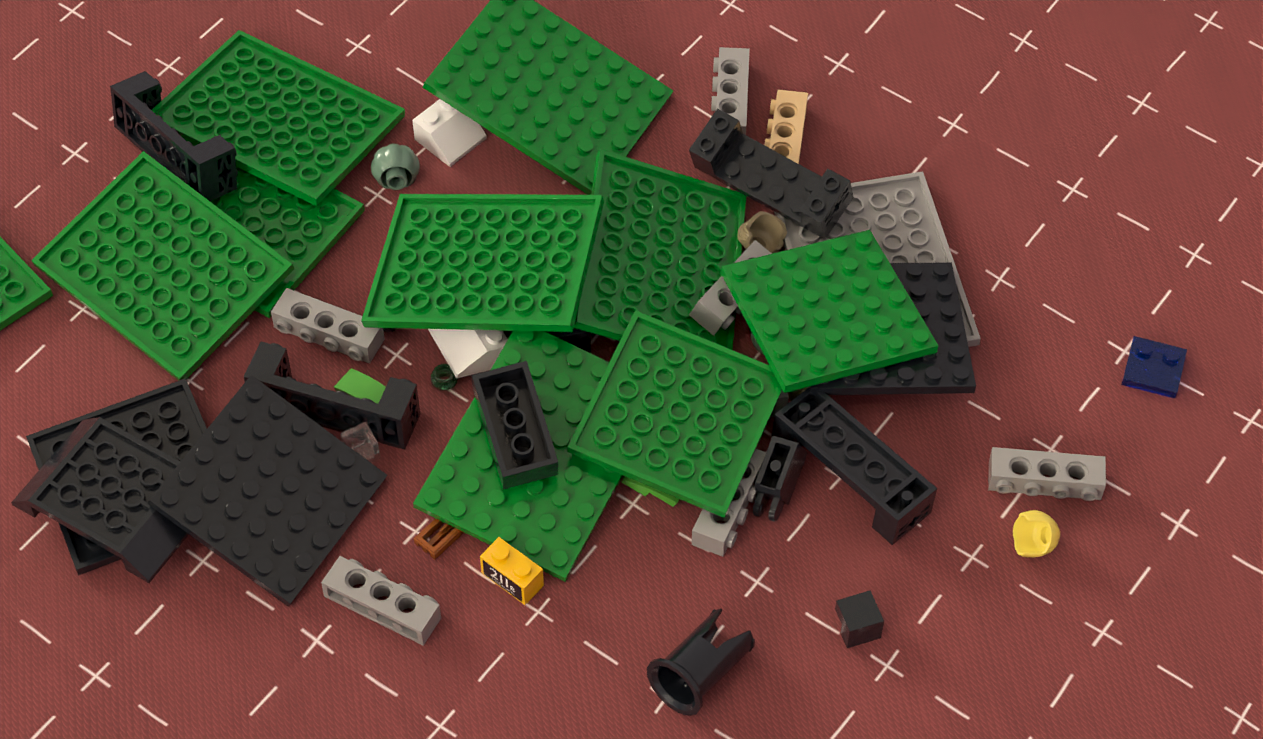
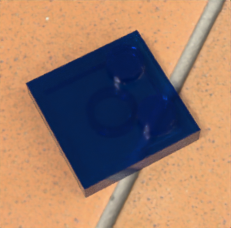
(1154, 367)

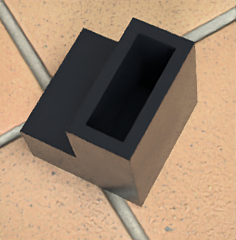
(859, 619)

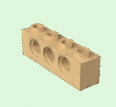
(787, 124)

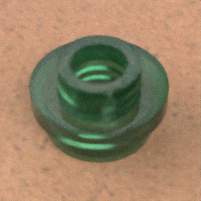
(441, 371)

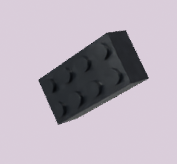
(515, 425)

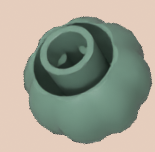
(395, 166)

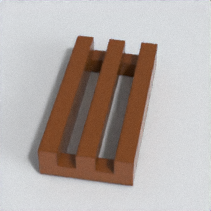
(420, 539)

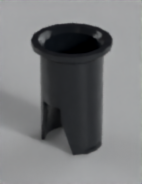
(696, 666)

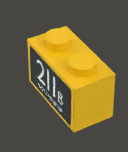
(512, 570)

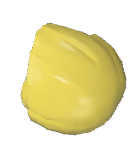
(1035, 534)

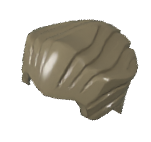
(765, 229)

